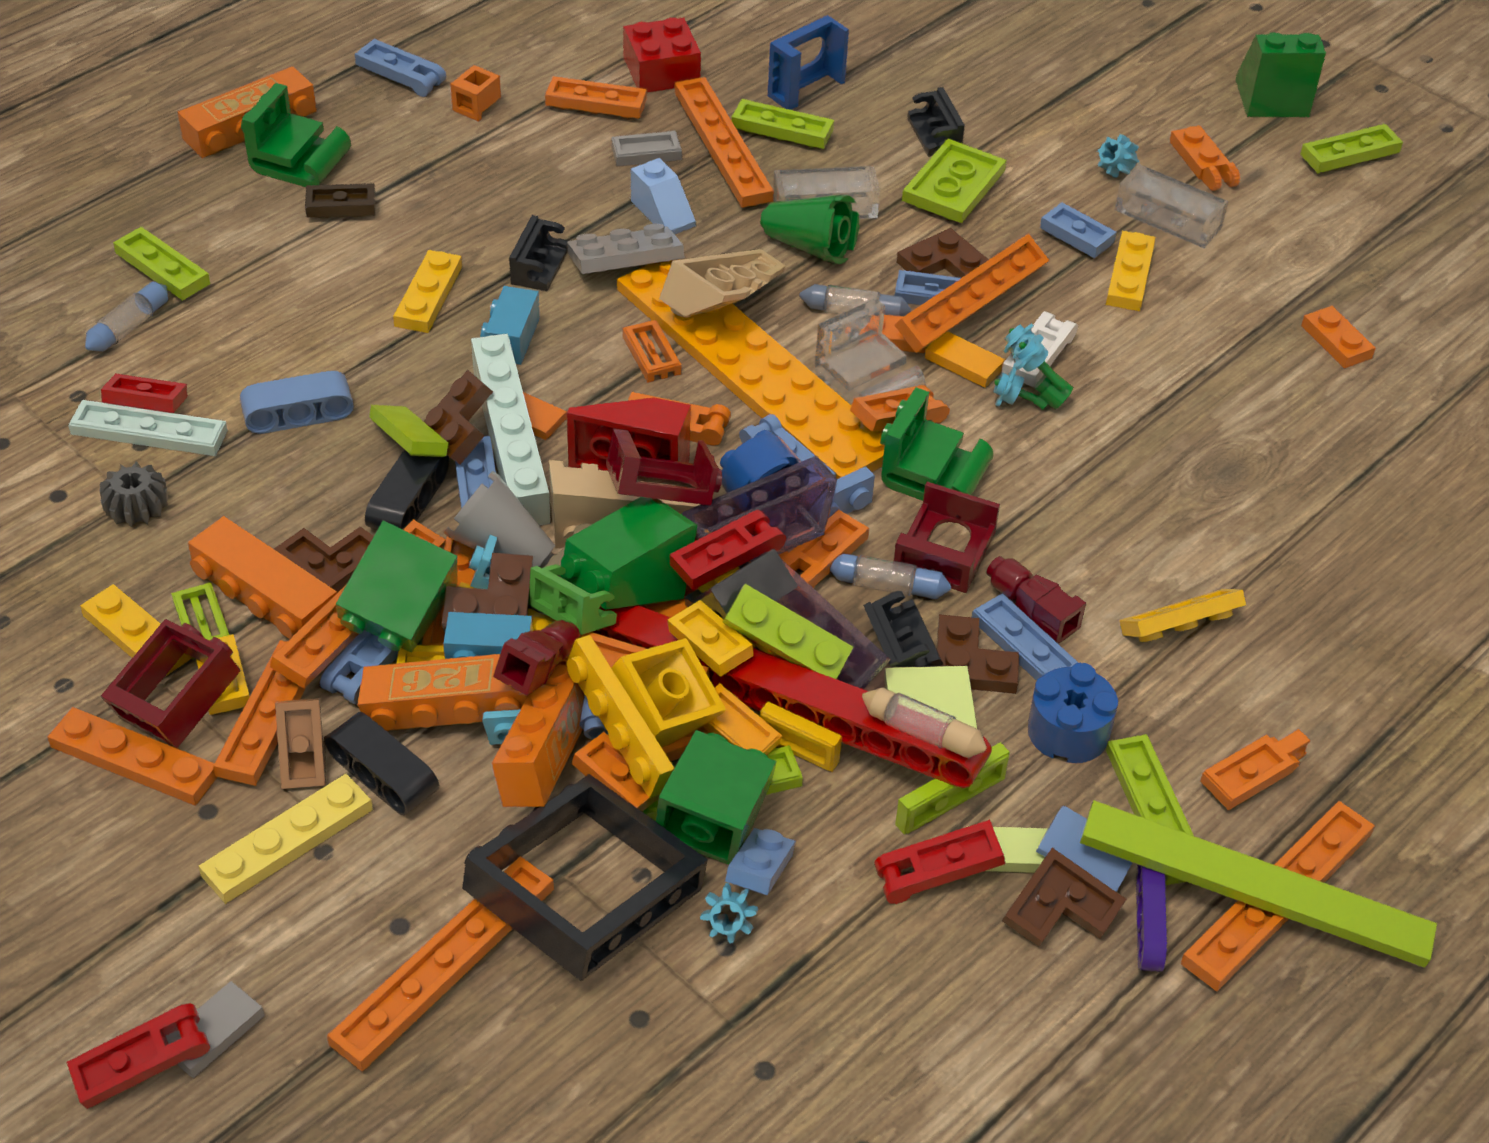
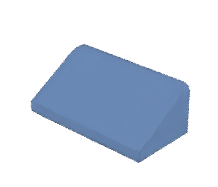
(1064, 836)

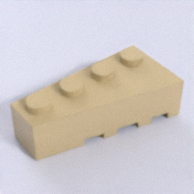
(590, 495)

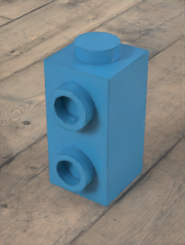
(515, 315)
(481, 633)

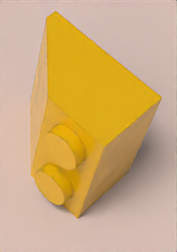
(669, 689)

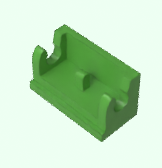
(568, 602)

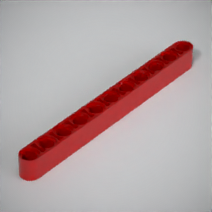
(810, 696)

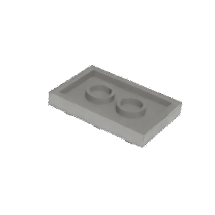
(625, 248)

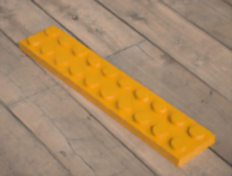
(761, 374)

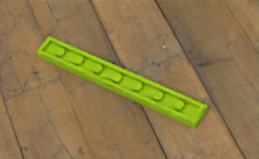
(1259, 884)

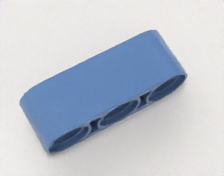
(296, 402)

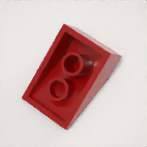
(656, 427)

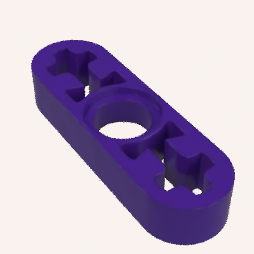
(1151, 919)

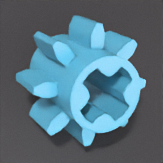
(1118, 155)
(721, 922)

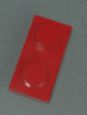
(144, 393)

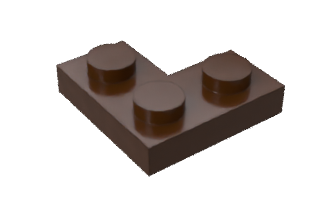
(940, 252)
(453, 414)
(329, 564)
(505, 593)
(986, 668)
(1062, 888)

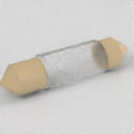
(924, 722)

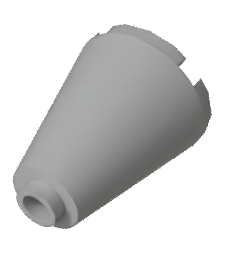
(501, 514)

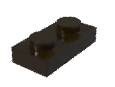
(340, 200)

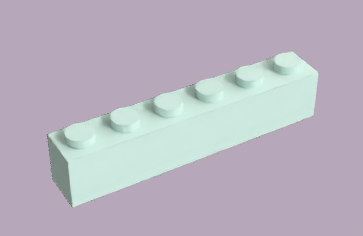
(510, 425)

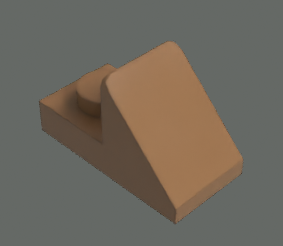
(301, 743)

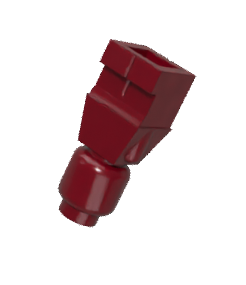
(1038, 598)
(534, 655)

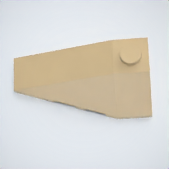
(717, 280)

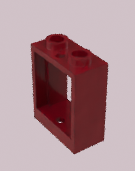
(152, 663)

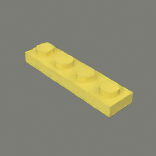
(285, 838)

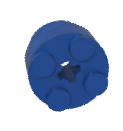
(755, 460)
(1072, 713)

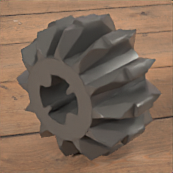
(133, 494)

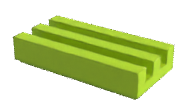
(192, 594)

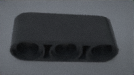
(406, 490)
(381, 763)

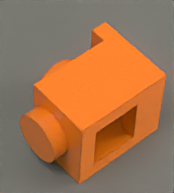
(475, 92)

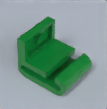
(289, 144)
(928, 452)

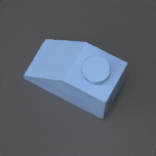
(660, 196)

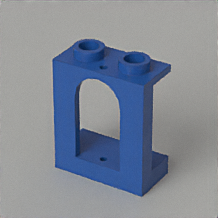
(785, 67)

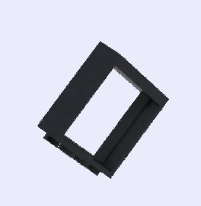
(568, 946)

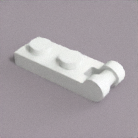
(1055, 335)

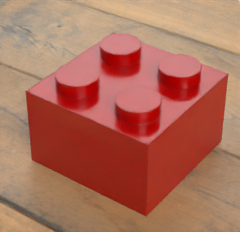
(661, 53)

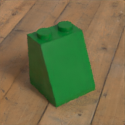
(1281, 74)
(630, 554)
(397, 588)
(715, 795)

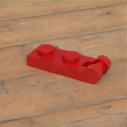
(726, 549)
(939, 861)
(137, 1055)

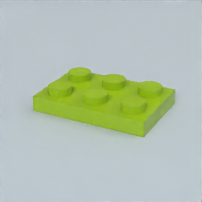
(954, 180)

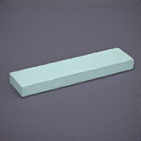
(148, 427)

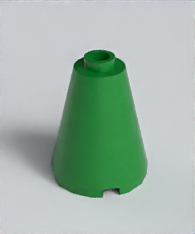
(814, 225)

